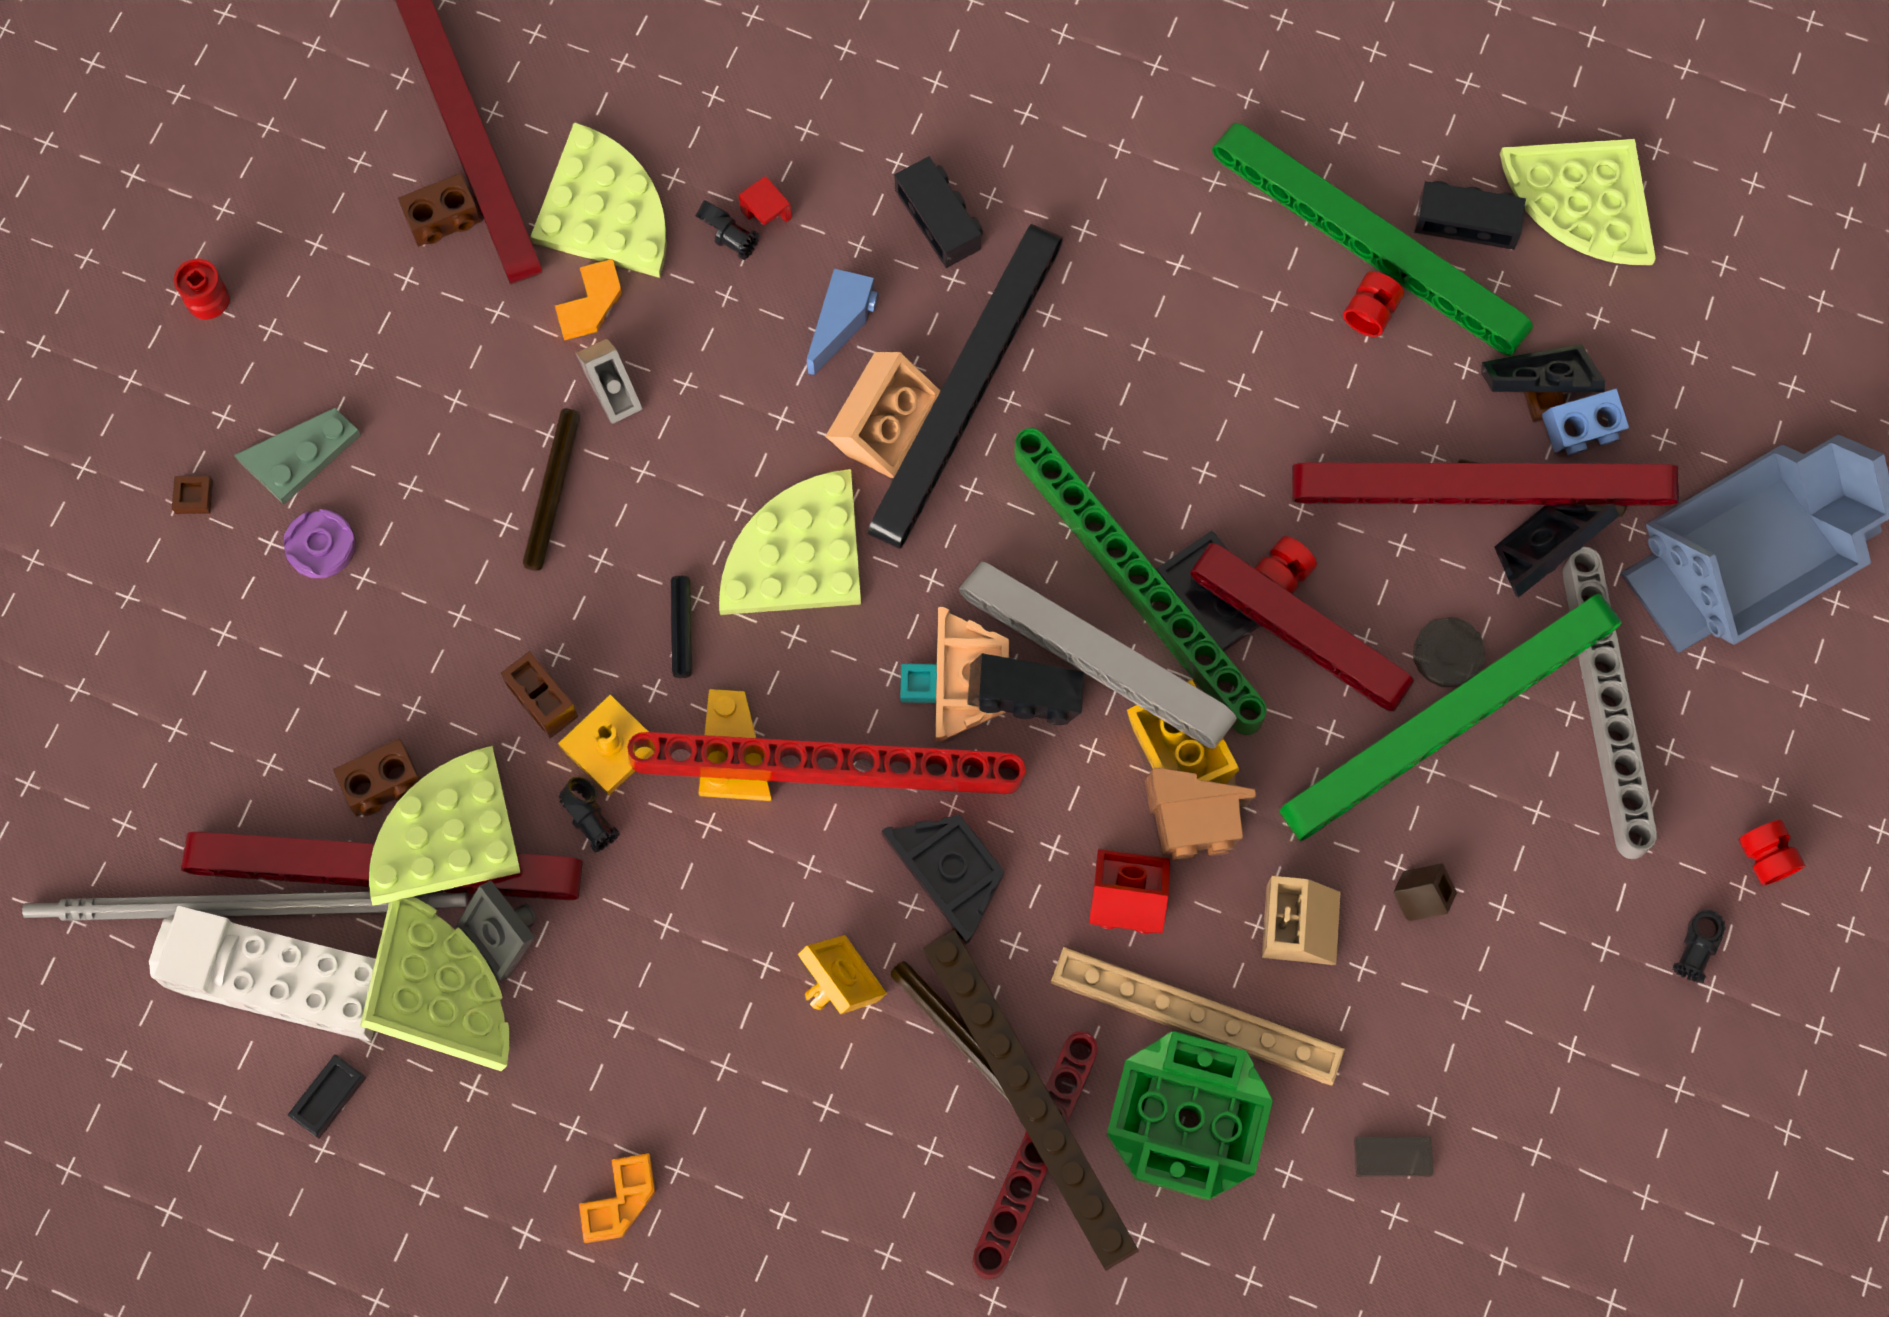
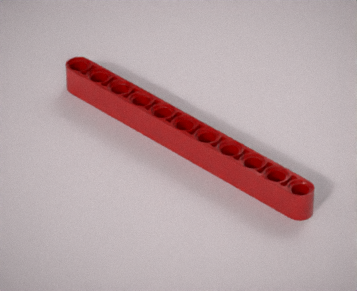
(810, 772)

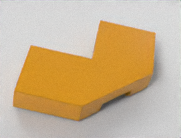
(588, 314)
(614, 1216)

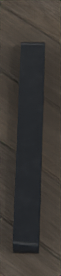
(965, 387)

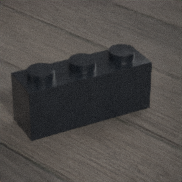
(938, 211)
(1470, 215)
(1025, 689)

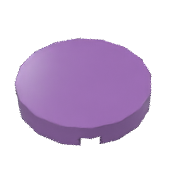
(319, 543)

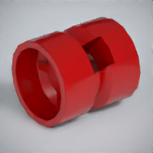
(201, 288)
(1373, 304)
(1288, 563)
(1771, 852)

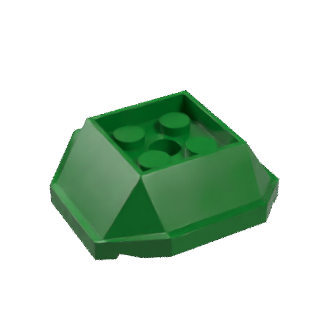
(1198, 1077)

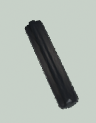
(681, 627)

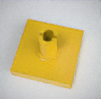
(601, 744)
(840, 976)

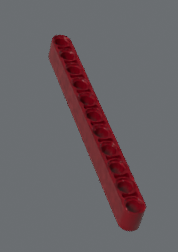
(470, 140)
(1485, 483)
(350, 864)

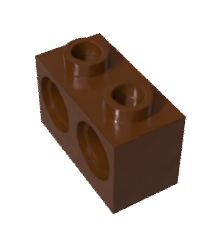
(436, 202)
(539, 694)
(375, 768)

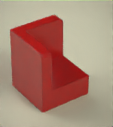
(764, 202)

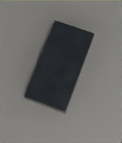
(326, 1096)

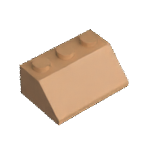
(884, 413)

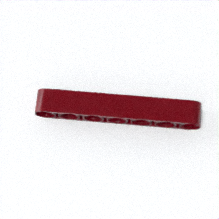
(1301, 627)
(1030, 1172)

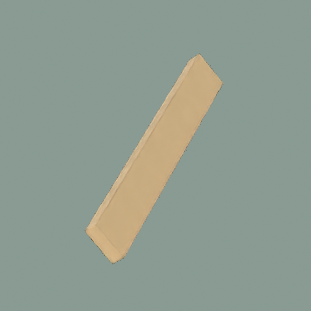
(1197, 1016)

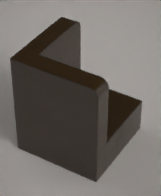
(1425, 892)

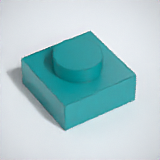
(918, 683)

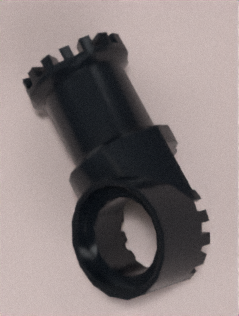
(728, 231)
(587, 813)
(1699, 948)

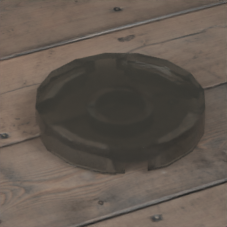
(1448, 652)

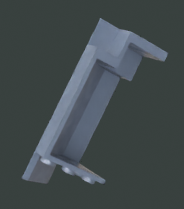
(1762, 541)

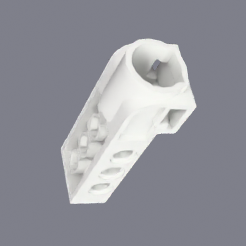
(262, 972)

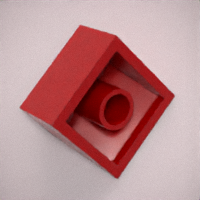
(1130, 891)

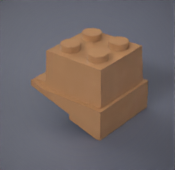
(1195, 813)

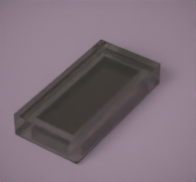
(1393, 1156)

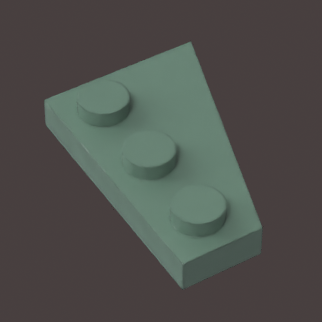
(298, 454)

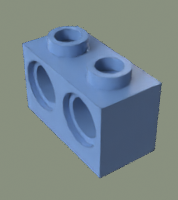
(1583, 416)

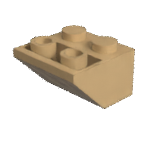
(1300, 921)

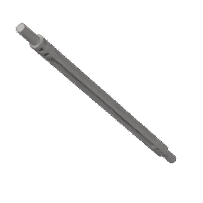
(226, 905)

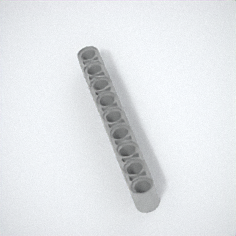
(1098, 655)
(1606, 717)

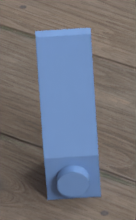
(842, 315)

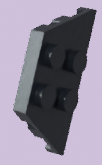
(1548, 541)
(950, 868)

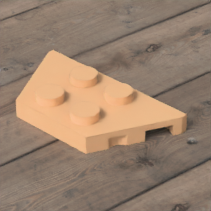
(957, 648)

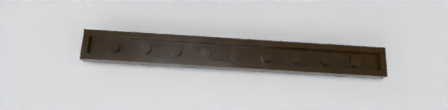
(1031, 1101)

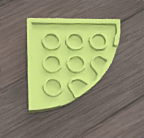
(1585, 196)
(603, 206)
(796, 551)
(445, 832)
(435, 988)

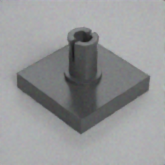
(498, 929)

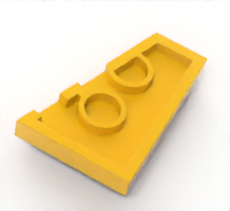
(730, 717)

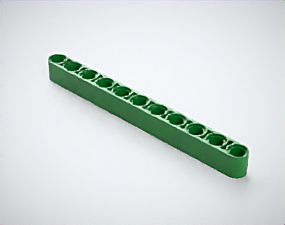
(1373, 239)
(1135, 563)
(1449, 717)

